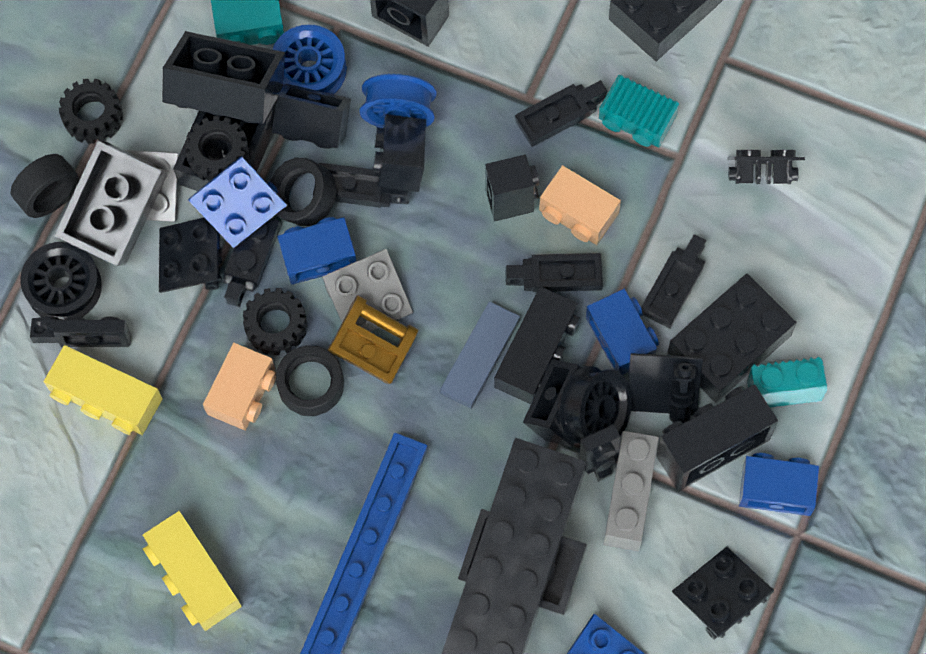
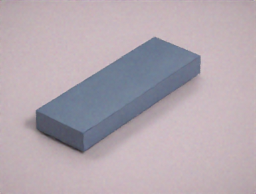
(480, 355)

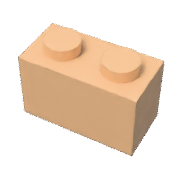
(579, 206)
(240, 387)

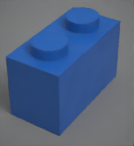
(316, 249)
(620, 329)
(779, 484)

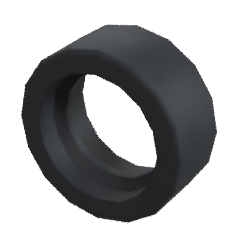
(44, 185)
(324, 192)
(303, 355)

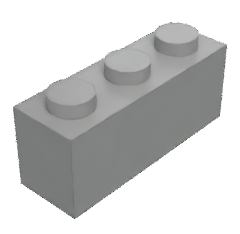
(631, 491)

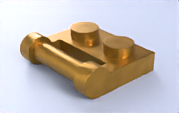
(368, 350)

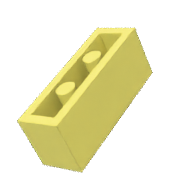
(102, 391)
(190, 572)

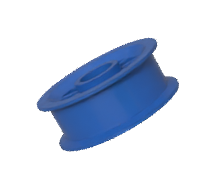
(327, 54)
(397, 96)

